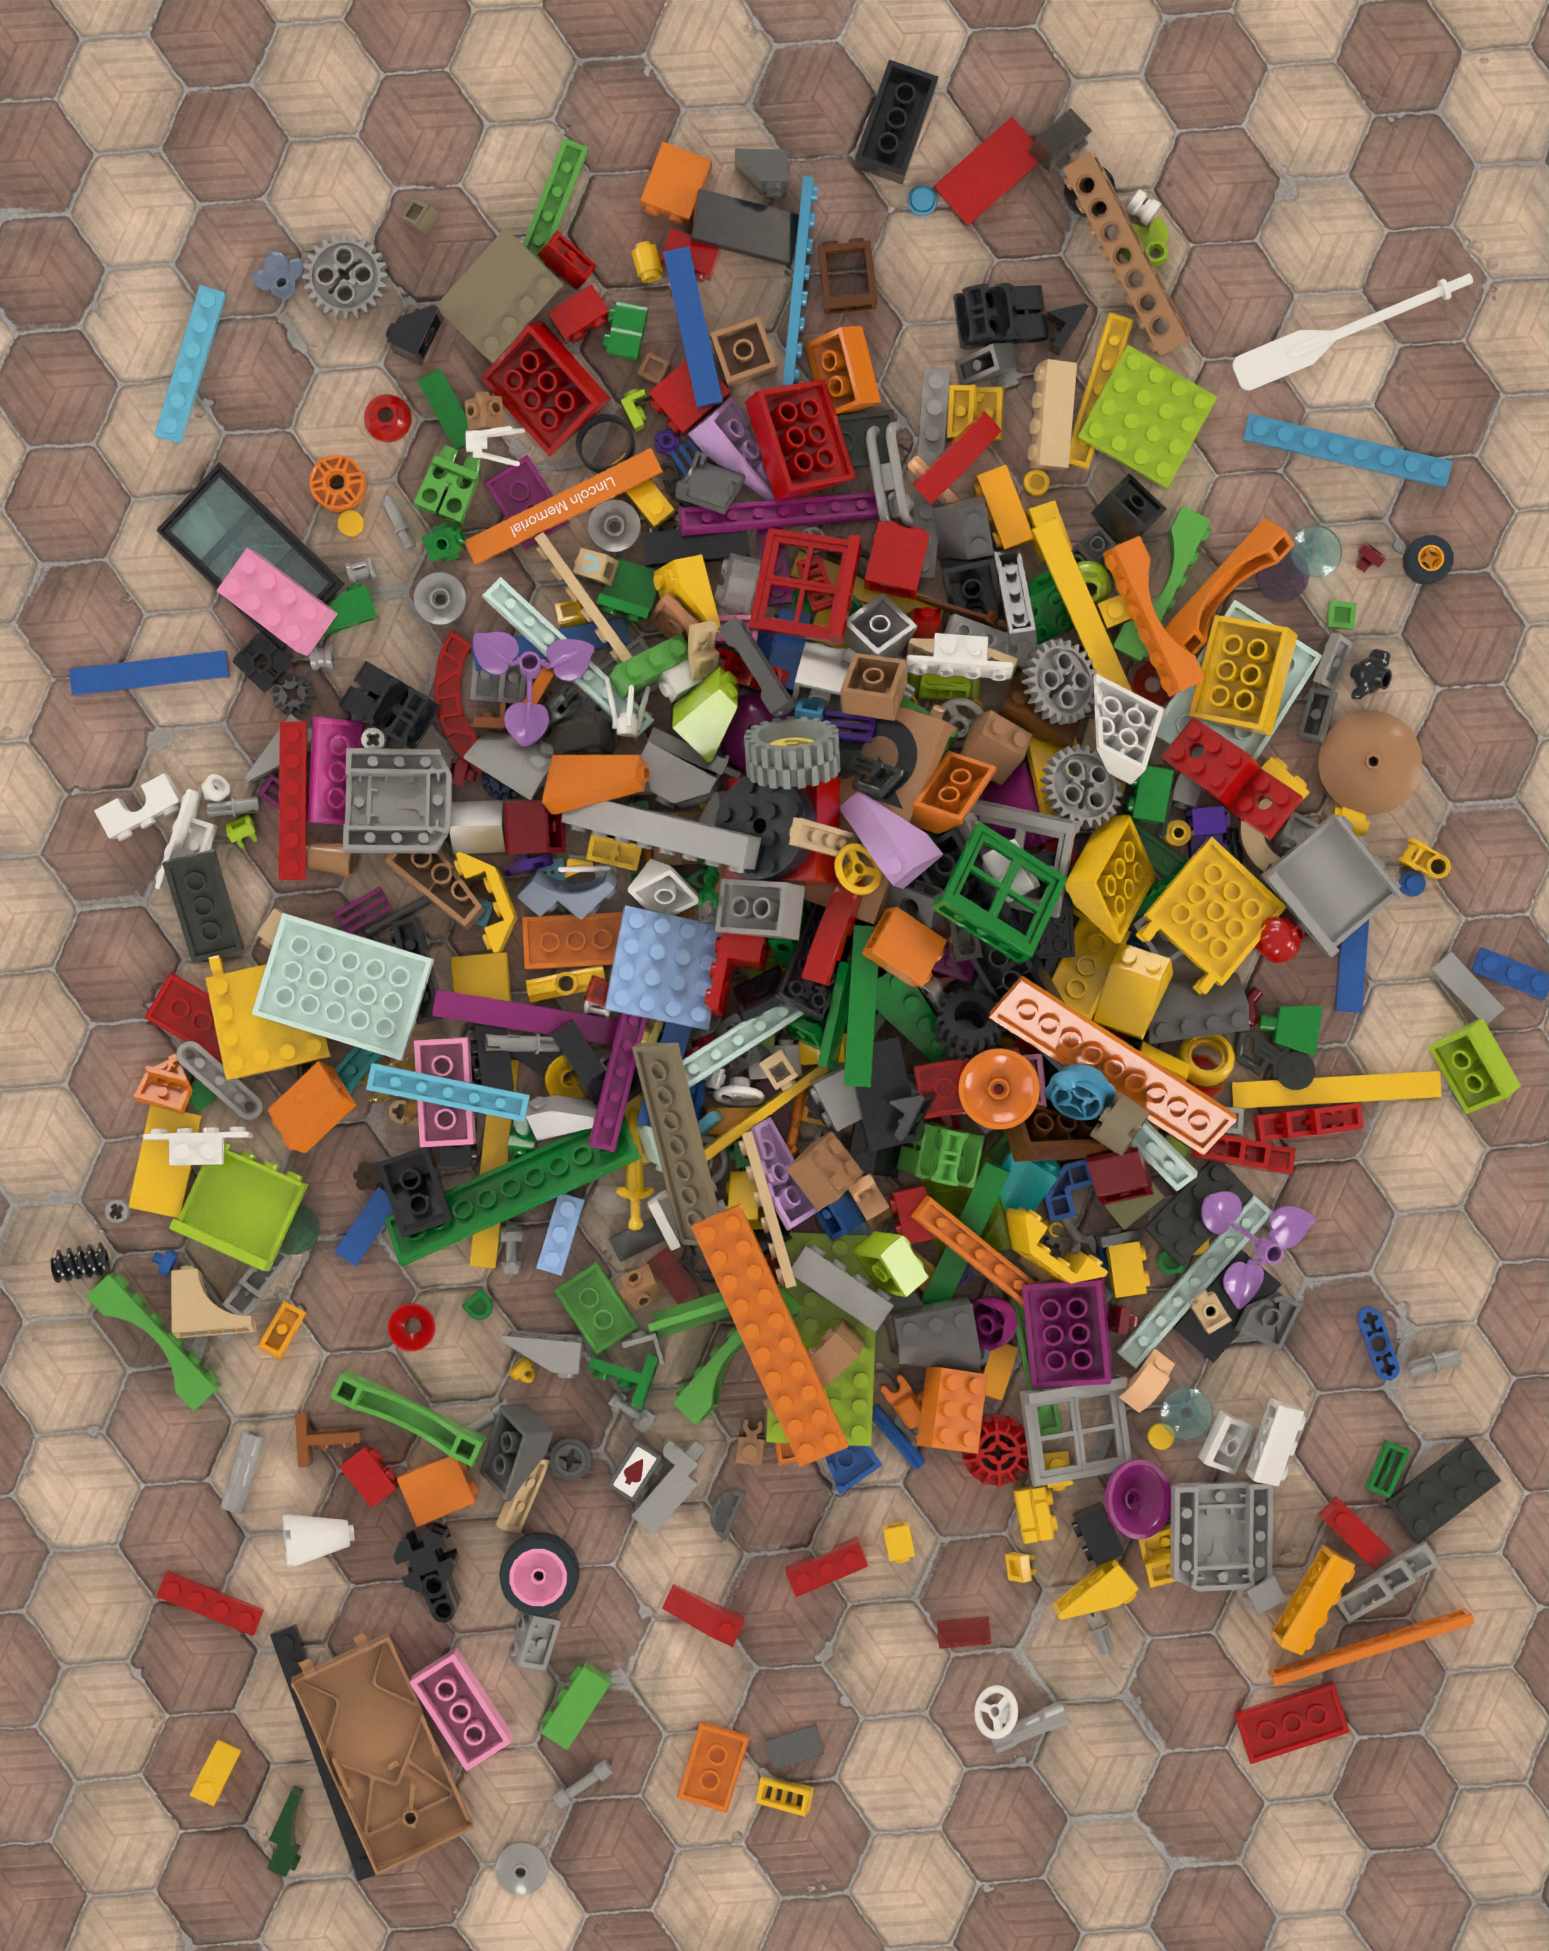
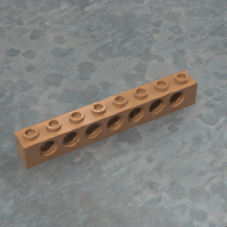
(1176, 333)

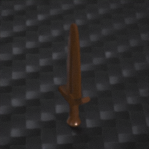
(992, 619)

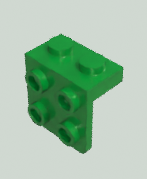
(630, 592)
(1047, 608)

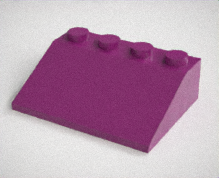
(1067, 1333)

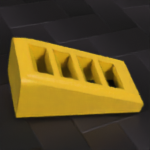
(786, 1786)

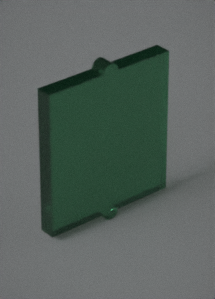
(1161, 829)

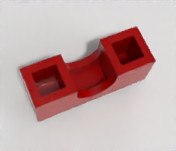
(814, 1573)

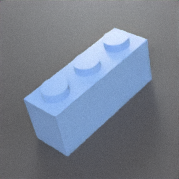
(561, 1233)

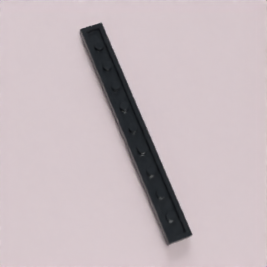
(290, 1652)

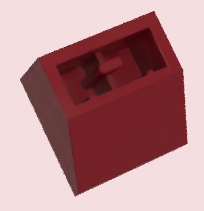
(533, 829)
(1120, 1177)

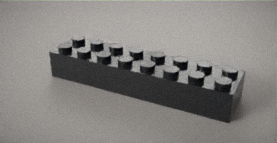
(994, 967)

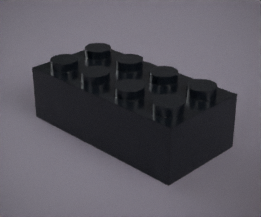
(896, 122)

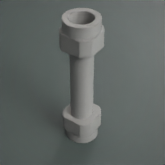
(564, 1796)

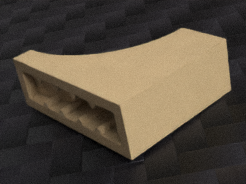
(195, 1313)

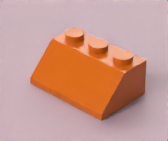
(846, 366)
(951, 792)

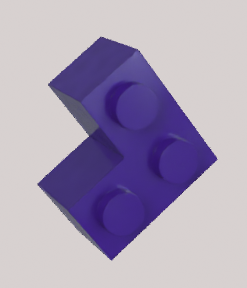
(1205, 824)

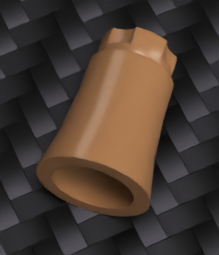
(331, 859)

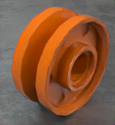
(329, 470)

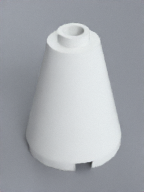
(313, 1537)

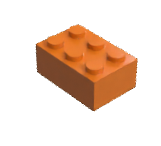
(952, 1409)

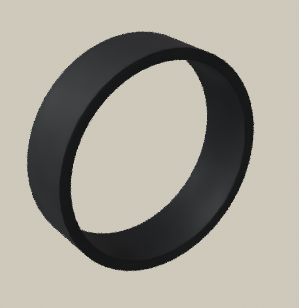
(591, 423)

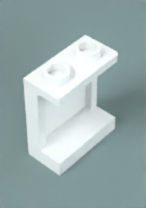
(662, 1212)

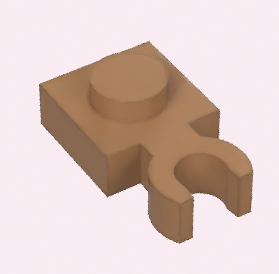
(750, 1446)

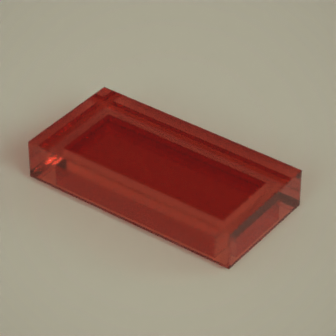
(672, 1275)
(963, 1632)

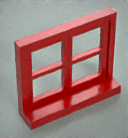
(842, 591)

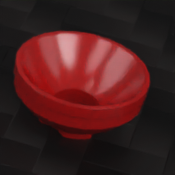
(397, 427)
(401, 1336)

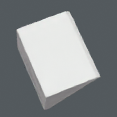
(477, 827)
(662, 889)
(1227, 1443)

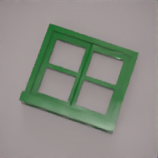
(986, 924)

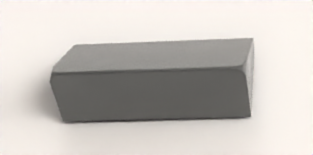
(795, 1747)

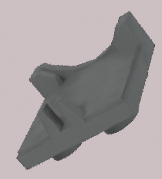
(709, 485)
(748, 1058)

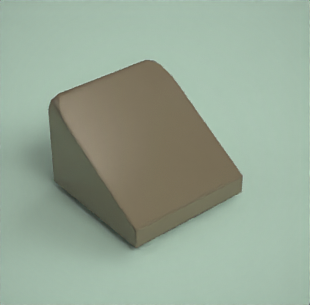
(420, 216)

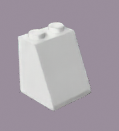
(820, 675)

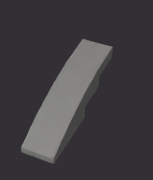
(251, 1289)
(1387, 1580)

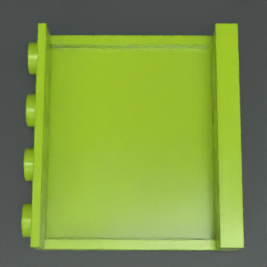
(241, 1208)

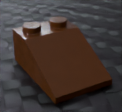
(1018, 711)

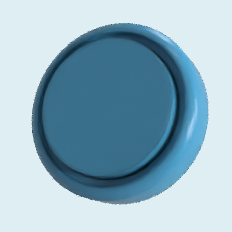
(922, 200)

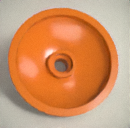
(1019, 1092)

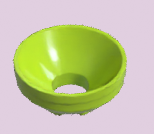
(1096, 574)

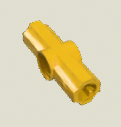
(549, 986)

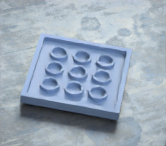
(662, 968)

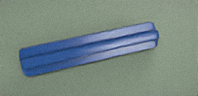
(896, 1437)

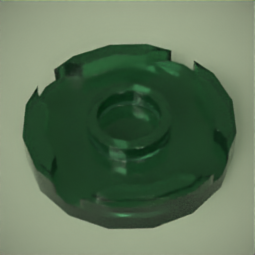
(302, 1232)

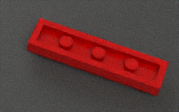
(210, 1603)

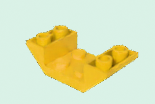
(499, 933)
(1026, 1231)

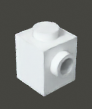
(677, 681)

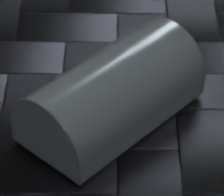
(1317, 715)

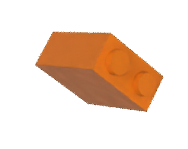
(675, 184)
(904, 947)
(437, 1489)

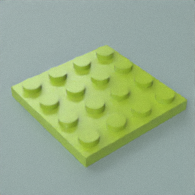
(1146, 417)

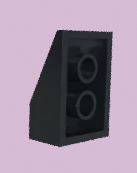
(972, 584)
(415, 1190)

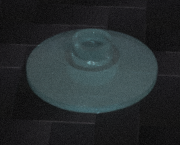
(1326, 546)
(1198, 1419)

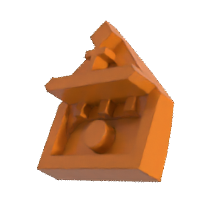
(165, 1086)

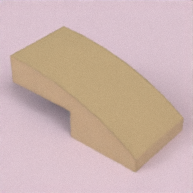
(701, 649)

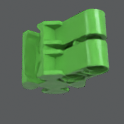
(943, 1155)

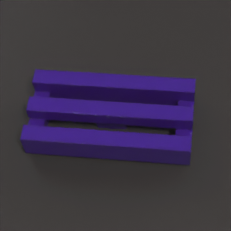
(829, 714)

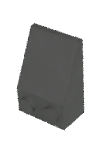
(514, 1448)

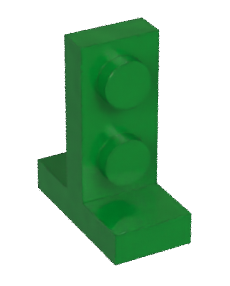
(628, 1378)

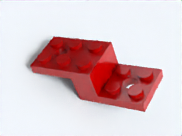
(1231, 778)
(733, 951)

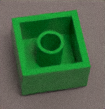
(1149, 796)

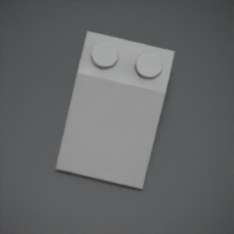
(516, 766)
(760, 908)
(552, 1351)

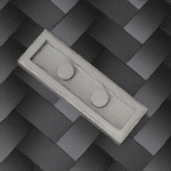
(1467, 988)

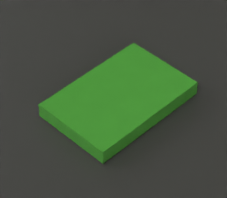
(596, 1308)

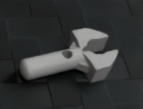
(1077, 1237)

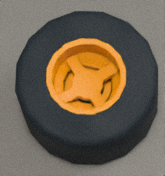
(1434, 552)

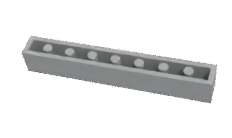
(668, 833)

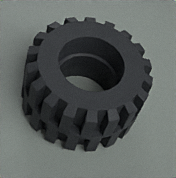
(961, 1041)

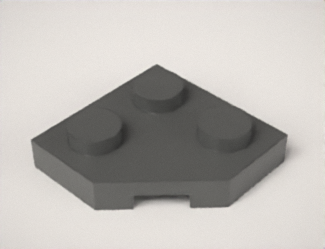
(1269, 1319)

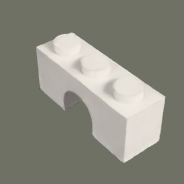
(160, 799)

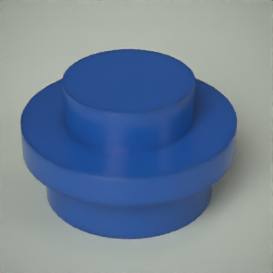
(1412, 883)

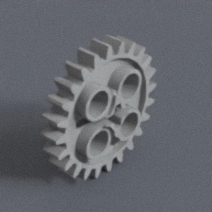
(328, 261)
(1069, 694)
(1080, 787)

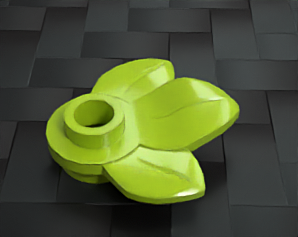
(1152, 239)

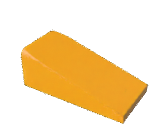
(281, 1330)

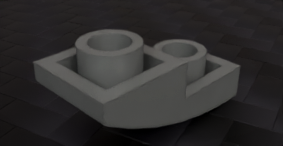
(1094, 545)

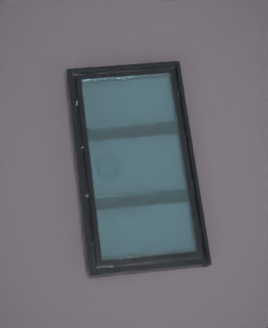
(225, 519)

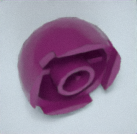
(994, 1321)

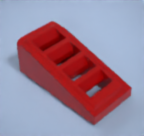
(817, 569)

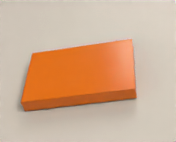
(713, 1766)

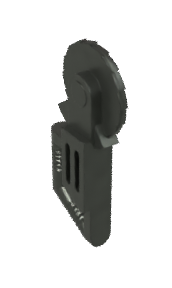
(852, 762)
(1292, 1069)

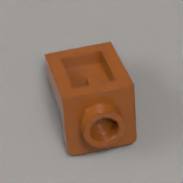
(489, 721)

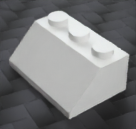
(1275, 1443)

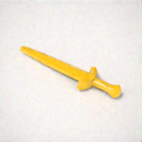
(634, 1178)

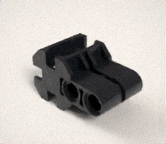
(1000, 315)
(398, 712)
(429, 1562)

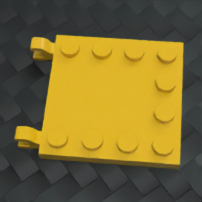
(1212, 913)
(252, 1042)

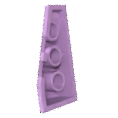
(730, 443)
(892, 841)
(775, 1157)

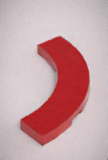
(448, 695)

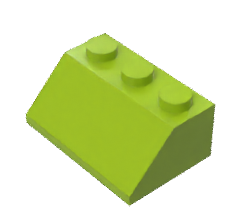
(1474, 1066)

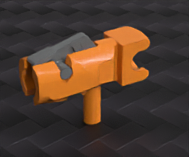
(906, 1405)

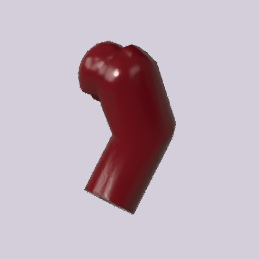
(1252, 998)

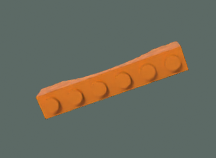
(1258, 551)
(1130, 569)

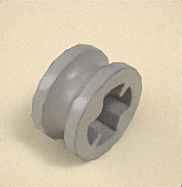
(125, 1213)

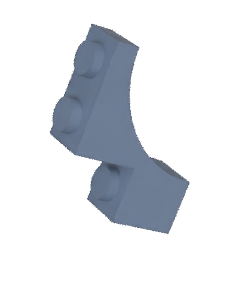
(581, 898)

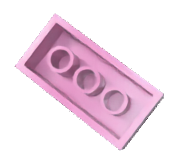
(277, 602)
(439, 1123)
(461, 1709)

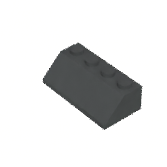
(1190, 1015)

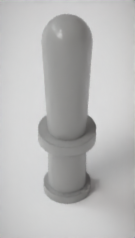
(400, 528)
(488, 1418)

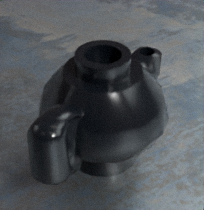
(1371, 674)

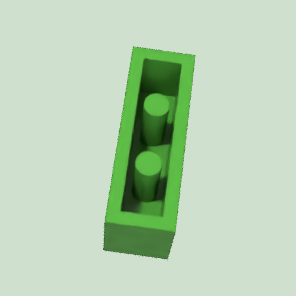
(649, 665)
(575, 1704)

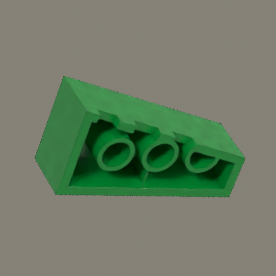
(908, 1013)

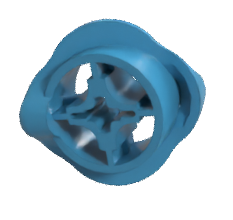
(1080, 1092)

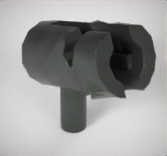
(562, 713)

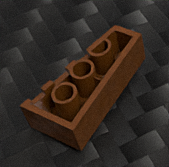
(1053, 1137)

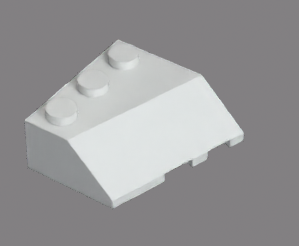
(1124, 729)

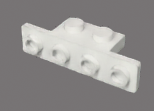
(960, 657)
(188, 835)
(197, 1148)

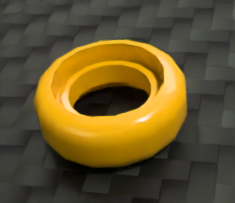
(1210, 1077)

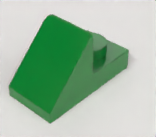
(807, 1030)

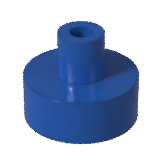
(166, 1262)

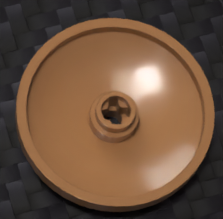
(1345, 766)

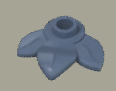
(279, 271)

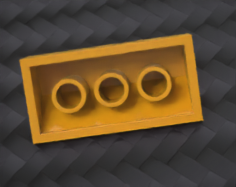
(1313, 1600)

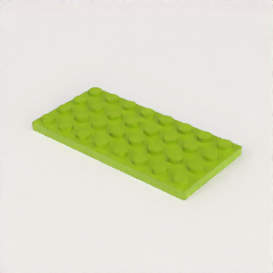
(853, 1388)

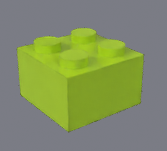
(891, 1263)

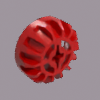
(994, 1425)

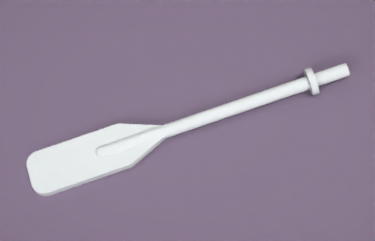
(1307, 346)

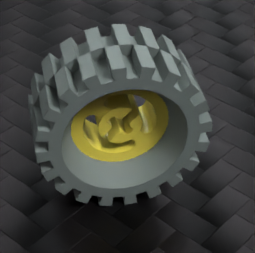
(792, 752)

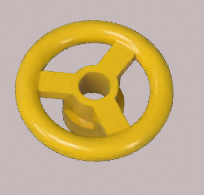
(856, 870)

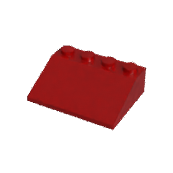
(544, 387)
(799, 439)

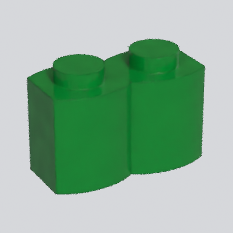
(626, 331)

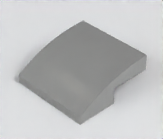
(497, 688)

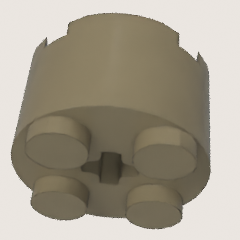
(1120, 1123)

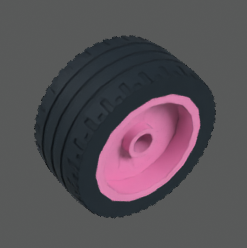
(526, 1588)

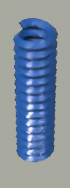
(1102, 1256)

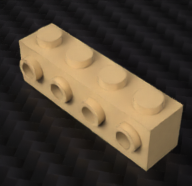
(1052, 415)

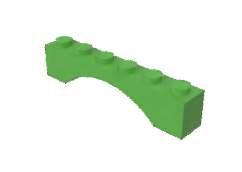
(1184, 538)
(192, 1380)
(703, 1393)
(384, 1403)

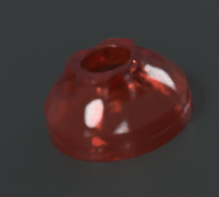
(1140, 675)

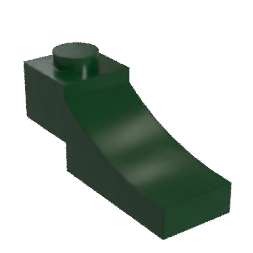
(283, 1835)

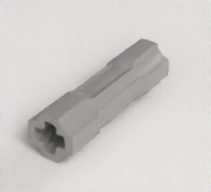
(238, 1487)
(1045, 1720)

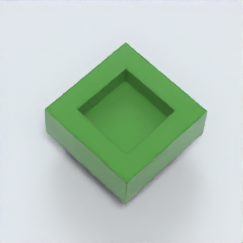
(1341, 615)

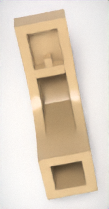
(1254, 844)

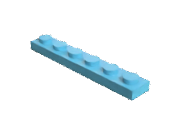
(190, 364)
(448, 1092)

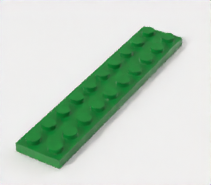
(515, 1189)

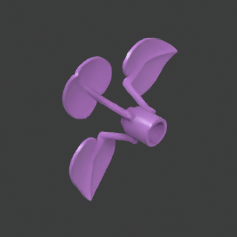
(567, 658)
(1288, 1228)

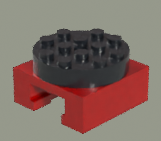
(770, 815)

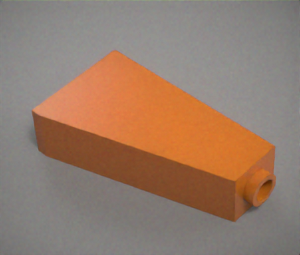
(592, 779)

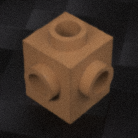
(484, 412)
(640, 1287)

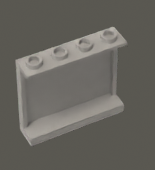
(1331, 883)

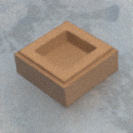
(653, 369)

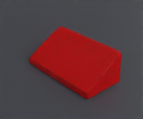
(566, 260)

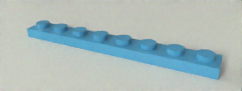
(801, 273)
(1347, 451)

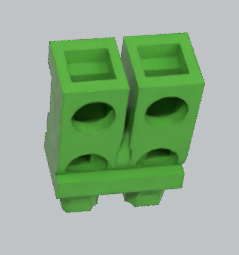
(450, 478)

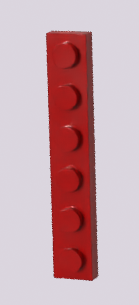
(293, 800)

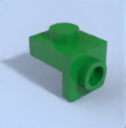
(520, 1139)

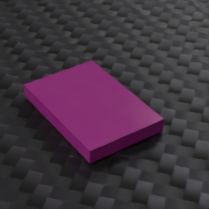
(518, 490)

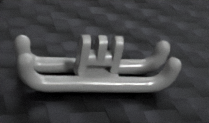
(888, 475)

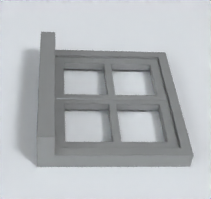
(1033, 822)
(1052, 1395)

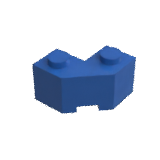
(1058, 1200)

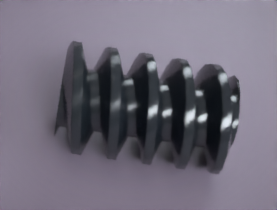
(80, 1263)

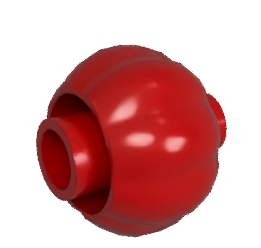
(1280, 939)

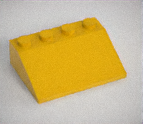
(1244, 674)
(1111, 877)

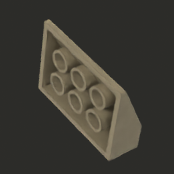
(499, 295)

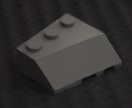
(938, 1335)

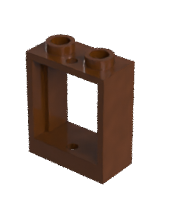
(851, 302)

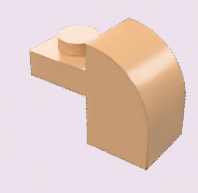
(870, 1200)
(1148, 1381)

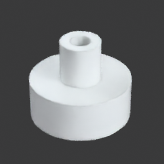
(892, 505)
(215, 788)

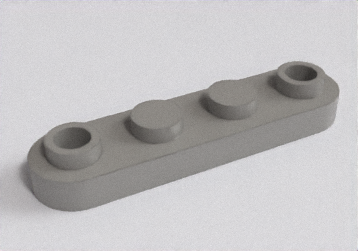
(212, 1075)

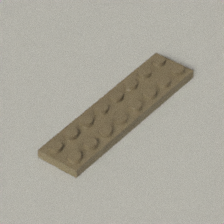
(676, 1135)

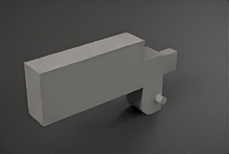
(688, 754)
(670, 1488)

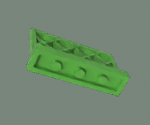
(689, 1315)

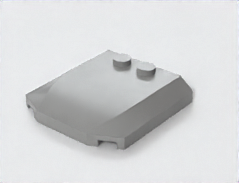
(396, 801)
(1221, 1534)

